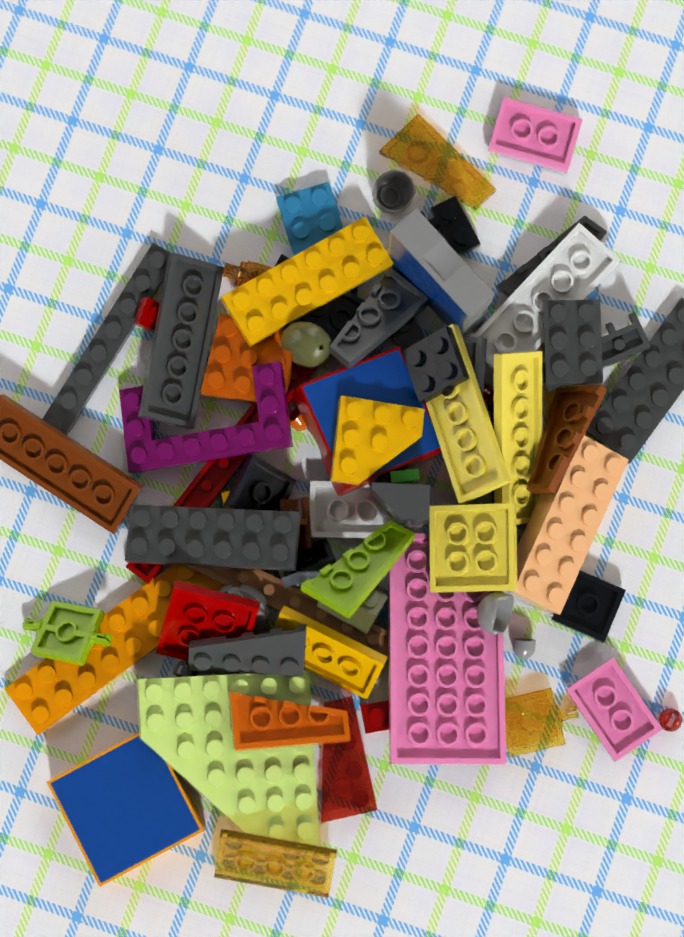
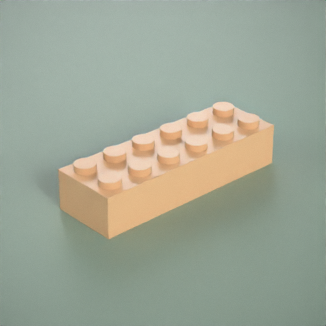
(565, 527)

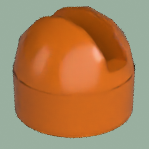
(297, 421)

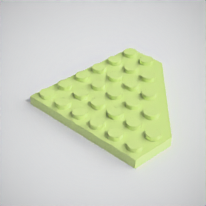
(258, 789)

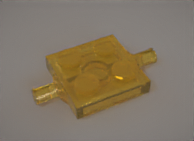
(534, 722)

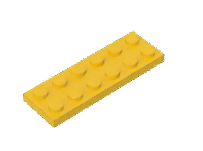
(307, 281)

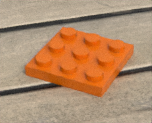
(231, 362)

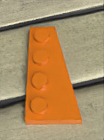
(278, 724)

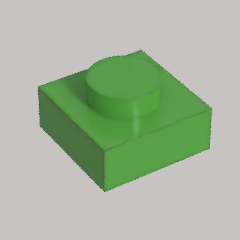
(405, 476)

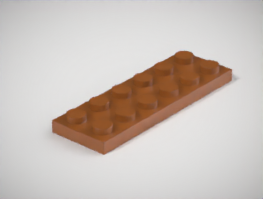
(65, 467)

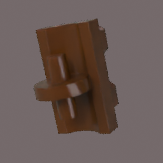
(300, 505)

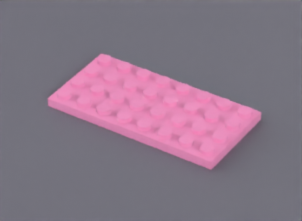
(441, 671)

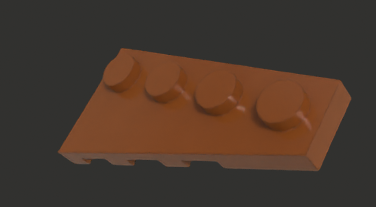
(564, 430)

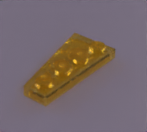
(429, 155)

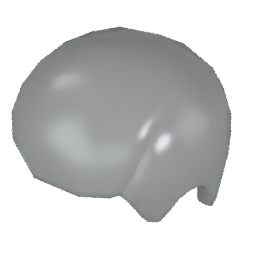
(393, 191)
(495, 612)

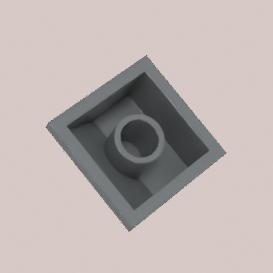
(404, 503)

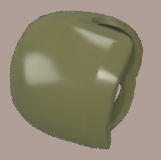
(307, 344)

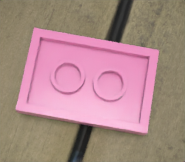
(535, 135)
(613, 709)

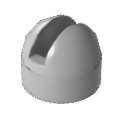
(524, 647)

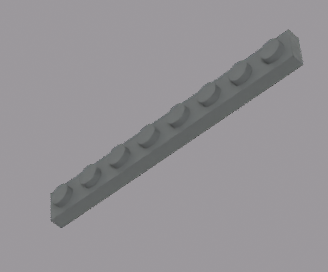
(107, 341)

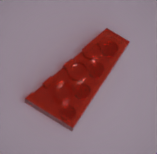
(345, 772)

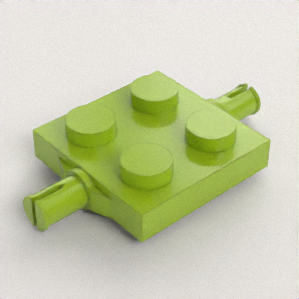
(67, 632)

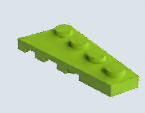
(359, 570)

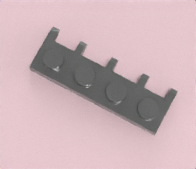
(617, 345)

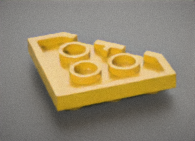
(371, 436)

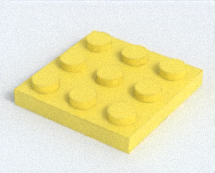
(473, 548)

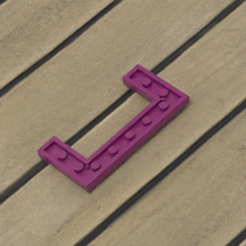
(268, 434)

